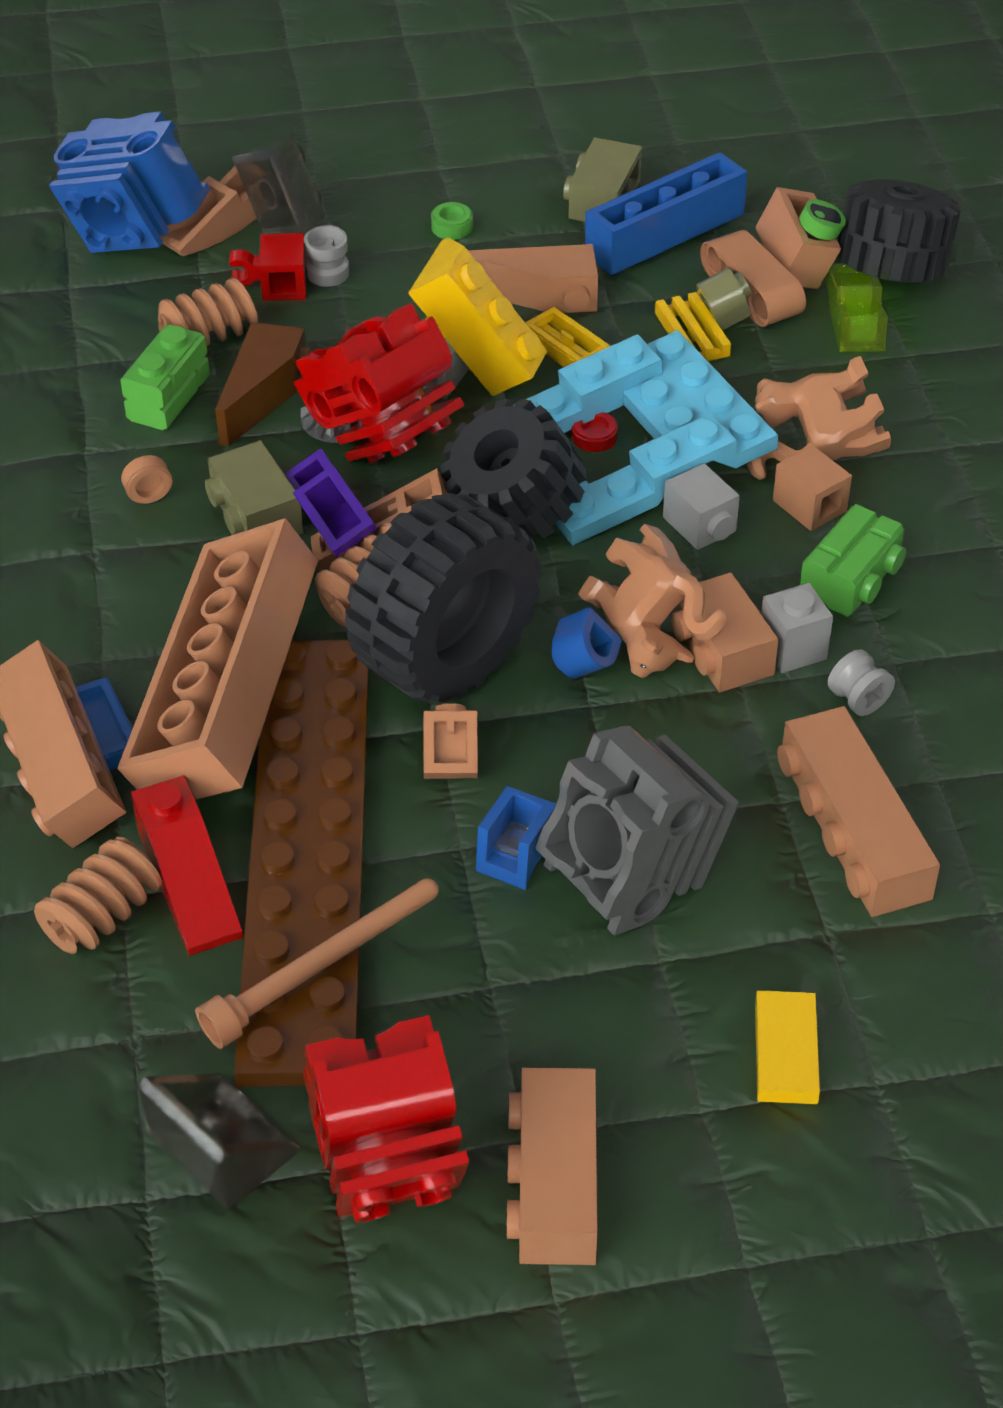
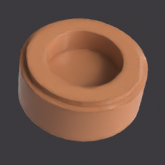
(146, 479)

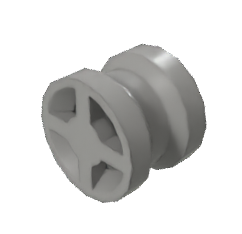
(861, 682)

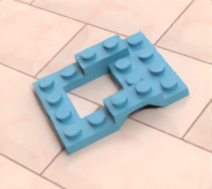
(676, 400)

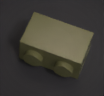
(602, 175)
(251, 489)

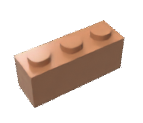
(554, 1167)

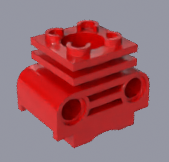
(379, 380)
(385, 1119)

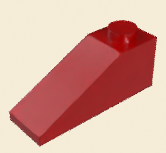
(187, 864)

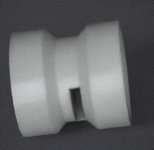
(326, 254)

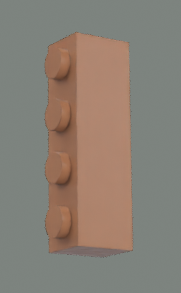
(56, 747)
(858, 812)

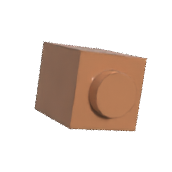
(811, 487)

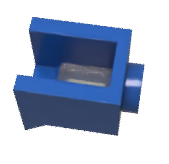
(510, 836)

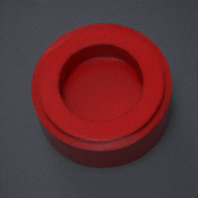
(596, 434)

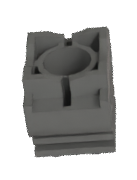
(635, 825)

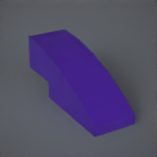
(329, 503)

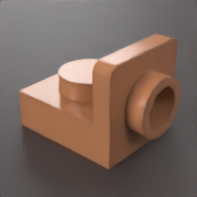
(450, 742)

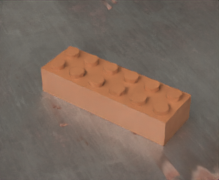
(221, 662)

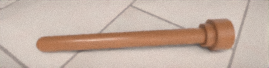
(225, 1017)

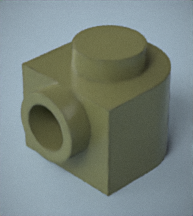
(725, 297)

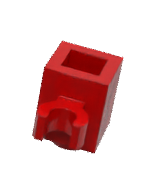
(278, 267)

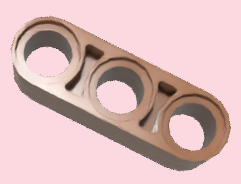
(773, 288)

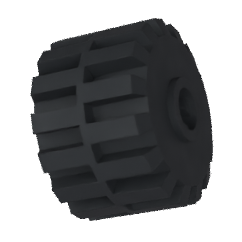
(898, 230)
(516, 465)

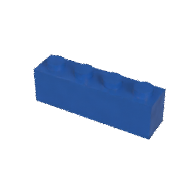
(666, 212)

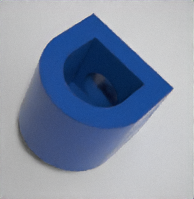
(584, 644)

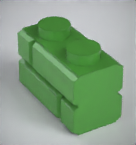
(165, 377)
(854, 559)

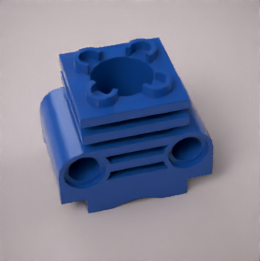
(126, 182)

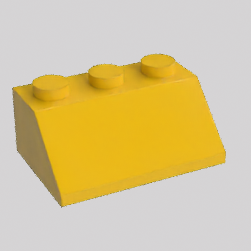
(477, 319)

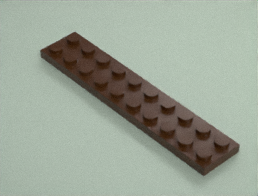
(305, 857)

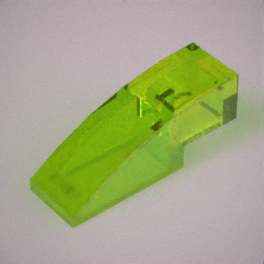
(856, 310)

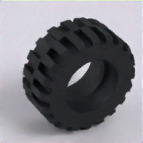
(442, 597)

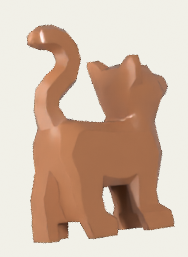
(823, 414)
(647, 597)

